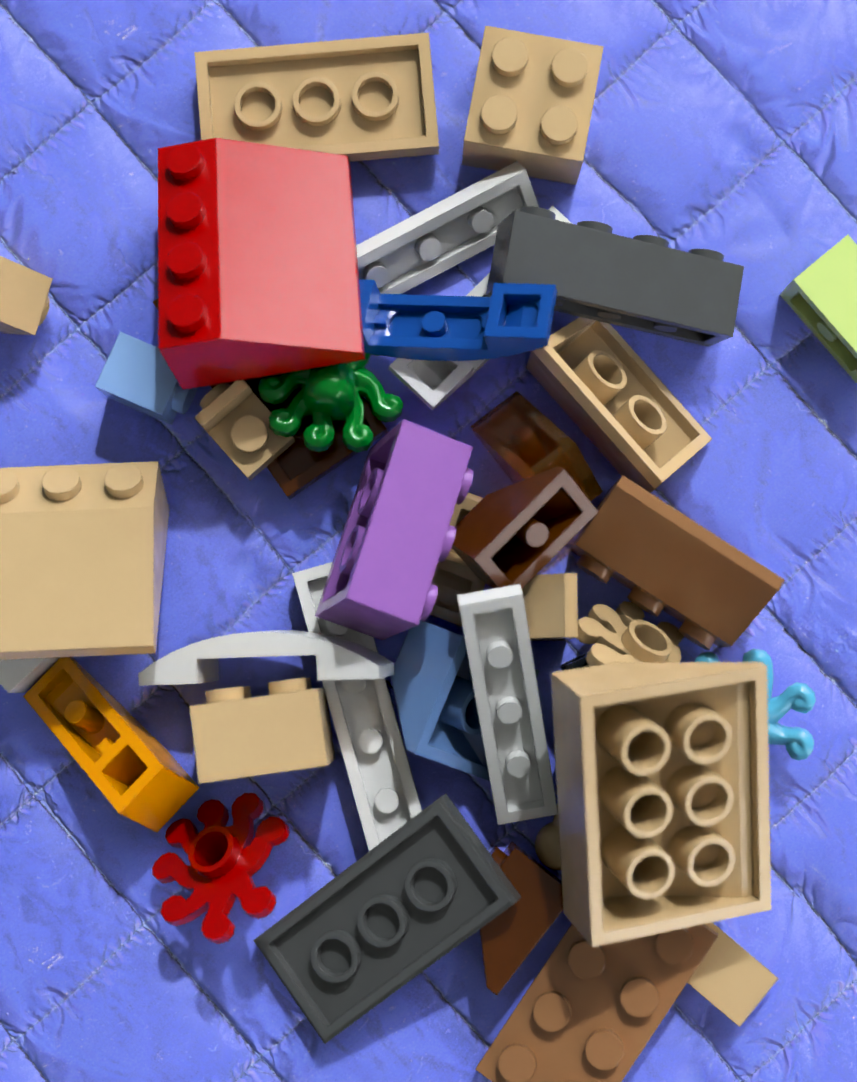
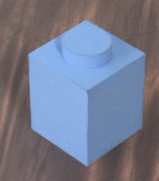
(142, 380)

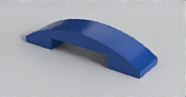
(457, 327)

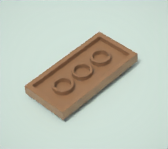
(594, 1007)

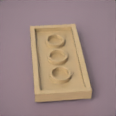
(324, 96)

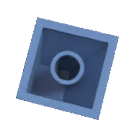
(439, 699)

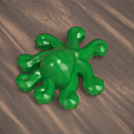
(329, 396)

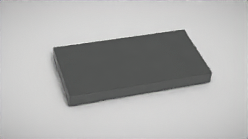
(387, 918)

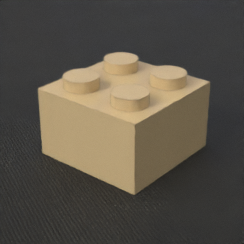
(532, 104)
(261, 734)

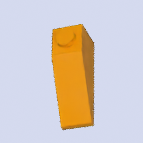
(111, 745)

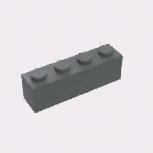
(618, 277)

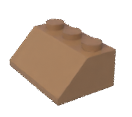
(674, 566)

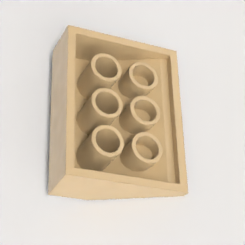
(81, 559)
(662, 795)

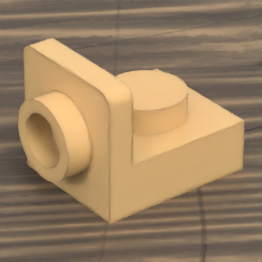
(241, 427)

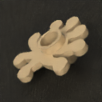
(626, 637)

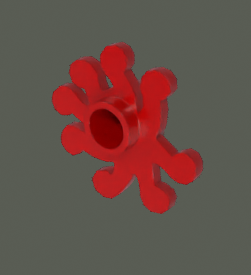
(220, 865)

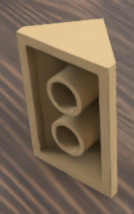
(617, 401)

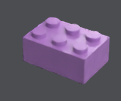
(397, 532)

